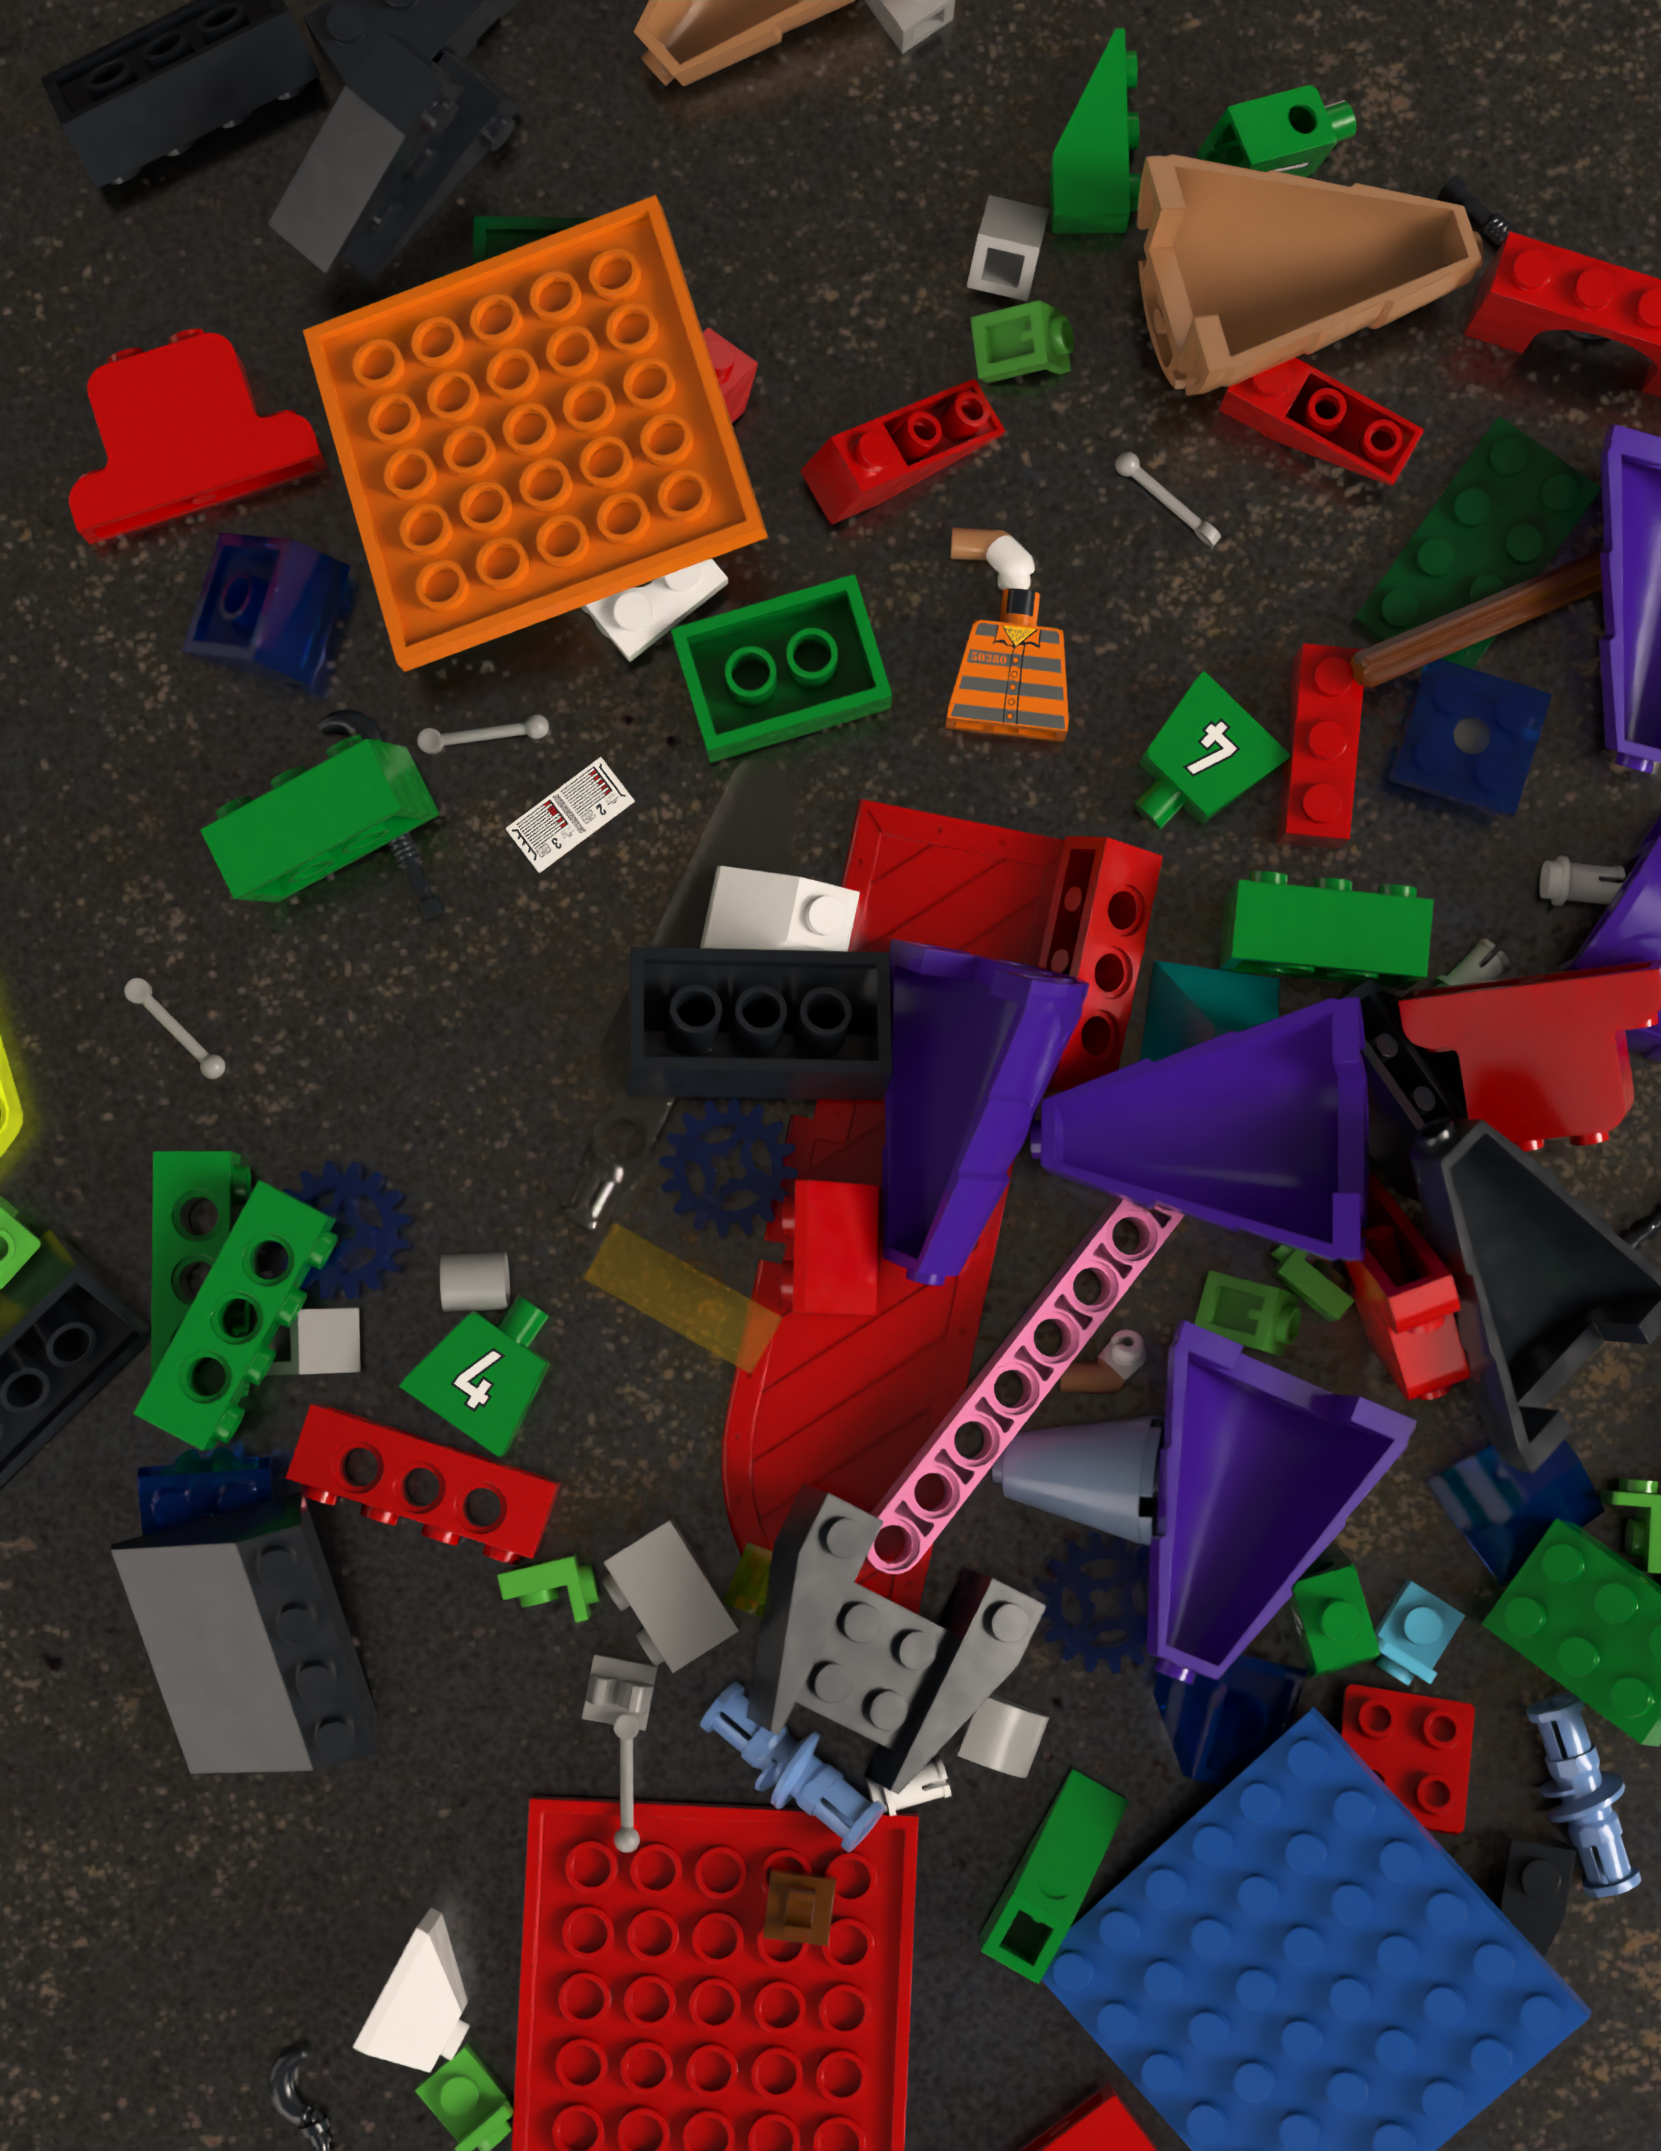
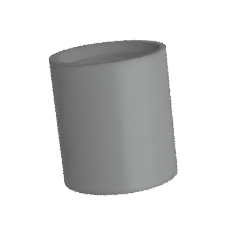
(474, 1282)

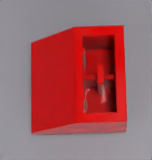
(834, 1249)

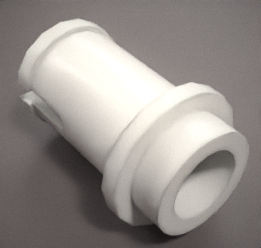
(1579, 882)
(1470, 968)
(924, 1787)

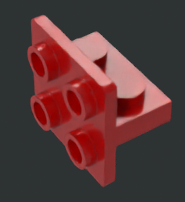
(1415, 1748)

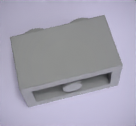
(670, 1597)

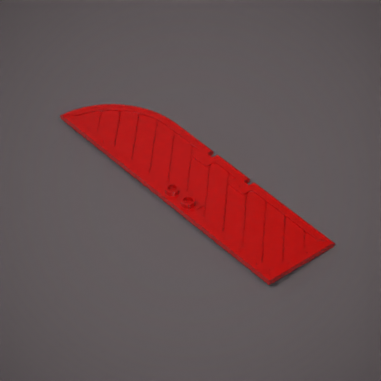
(860, 1396)

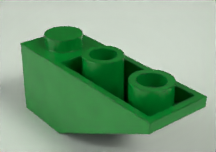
(1091, 161)
(1053, 1877)

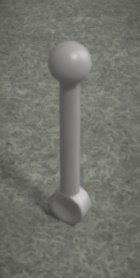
(1128, 465)
(432, 741)
(140, 993)
(626, 1728)

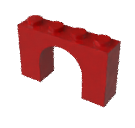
(1551, 288)

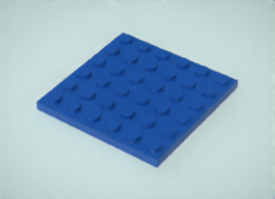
(1310, 1968)

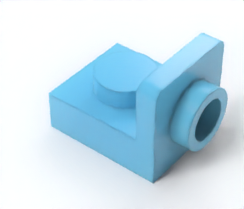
(1415, 1633)

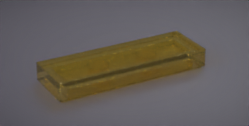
(683, 1298)

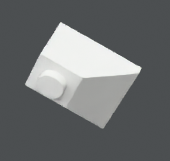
(777, 912)
(420, 2003)

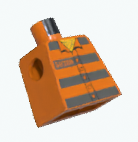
(1012, 675)

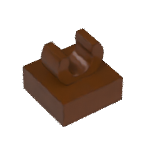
(799, 1907)

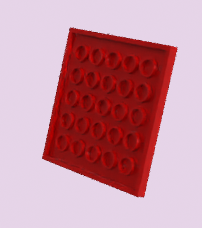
(668, 2013)

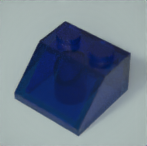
(267, 607)

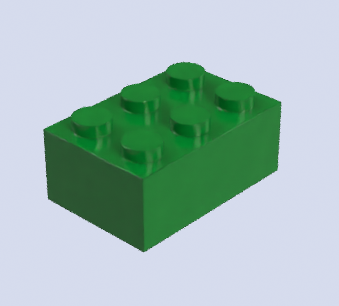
(782, 668)
(318, 819)
(1325, 931)
(1589, 1627)

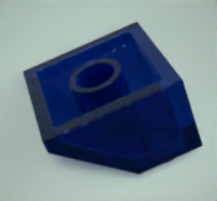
(1511, 1510)
(1230, 1720)

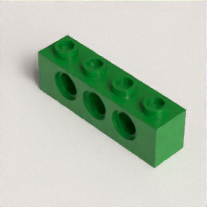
(179, 1183)
(173, 1395)

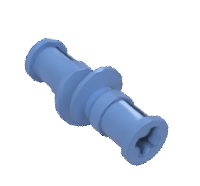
(793, 1769)
(1584, 1795)

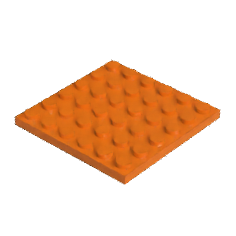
(532, 434)

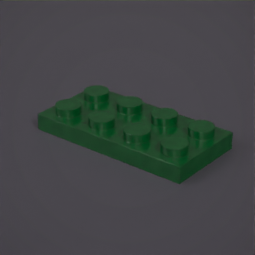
(1481, 537)

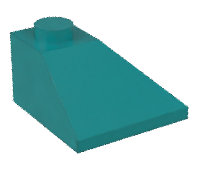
(1202, 1003)

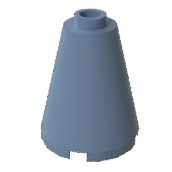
(1089, 1474)

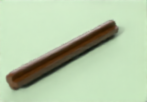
(1477, 621)

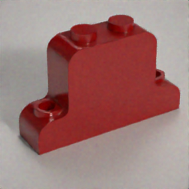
(183, 437)
(1542, 1048)
(1406, 1302)

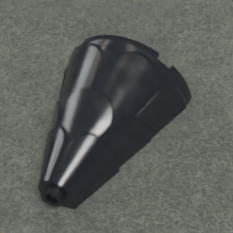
(1532, 1278)

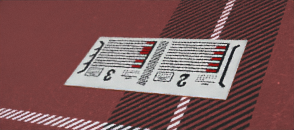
(570, 815)

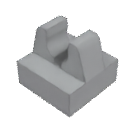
(619, 1688)

